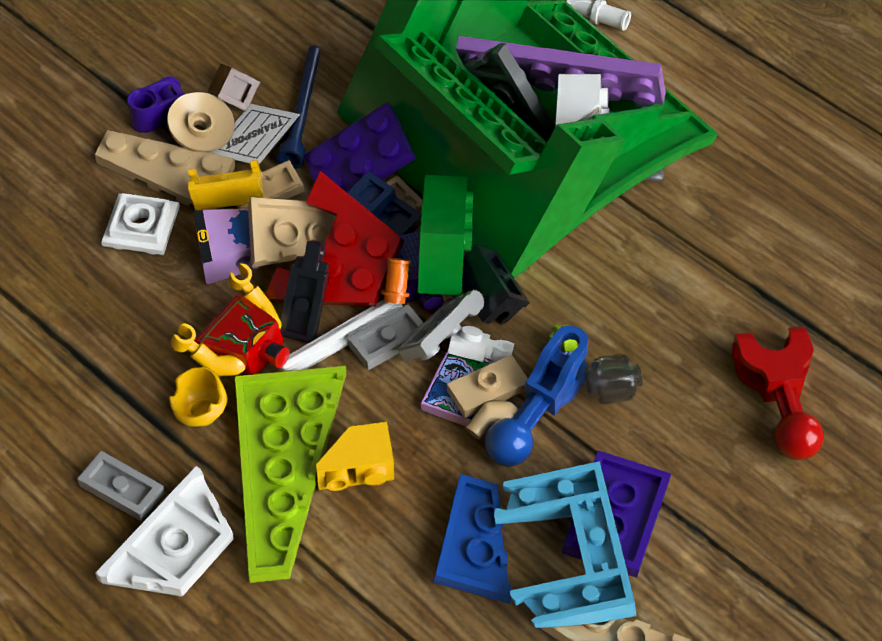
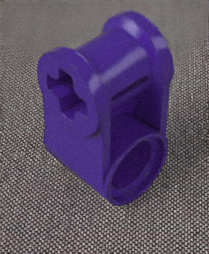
(151, 104)

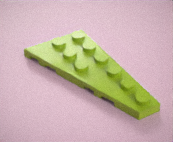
(282, 438)

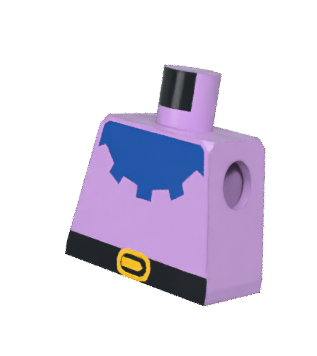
(223, 242)

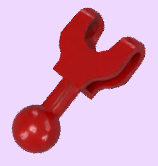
(780, 378)

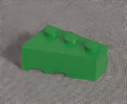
(444, 234)

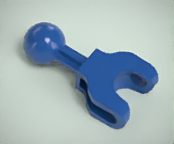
(547, 389)

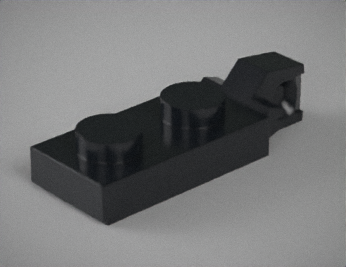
(305, 294)

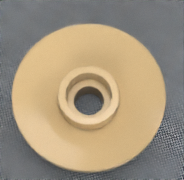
(205, 111)

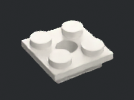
(143, 237)

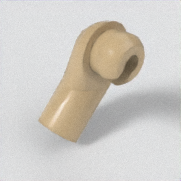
(489, 414)

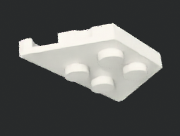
(172, 543)

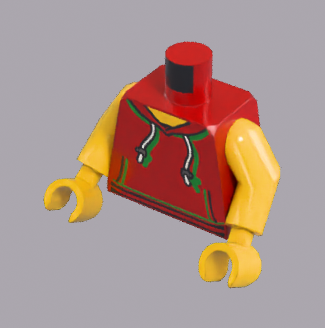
(241, 335)

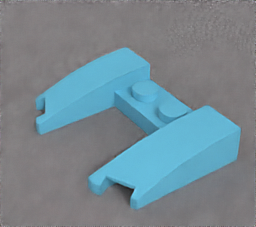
(606, 588)

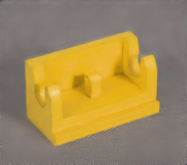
(225, 188)

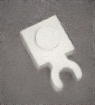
(476, 345)

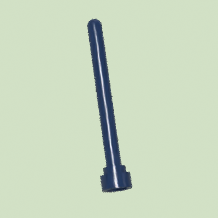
(293, 148)

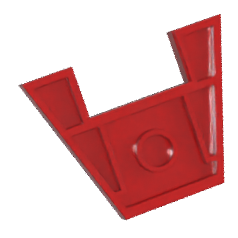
(354, 248)

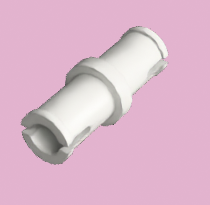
(600, 12)

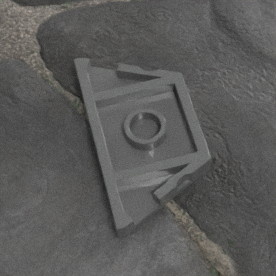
(504, 78)

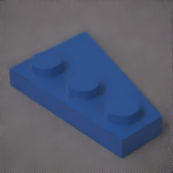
(472, 545)

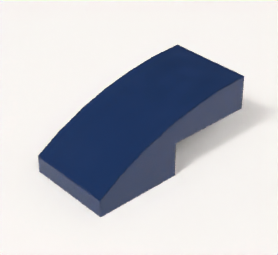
(385, 205)

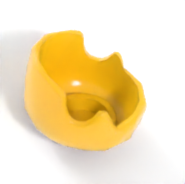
(198, 397)

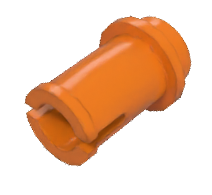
(396, 281)

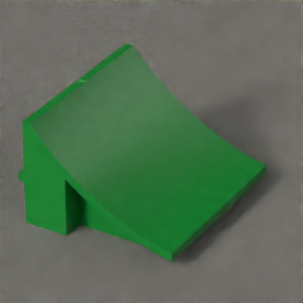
(522, 186)

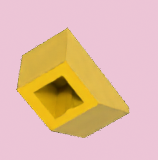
(357, 458)

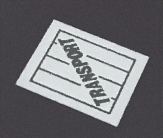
(257, 133)

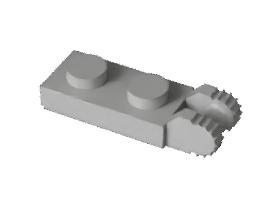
(441, 325)

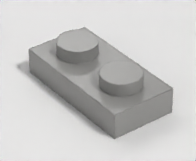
(384, 337)
(121, 486)

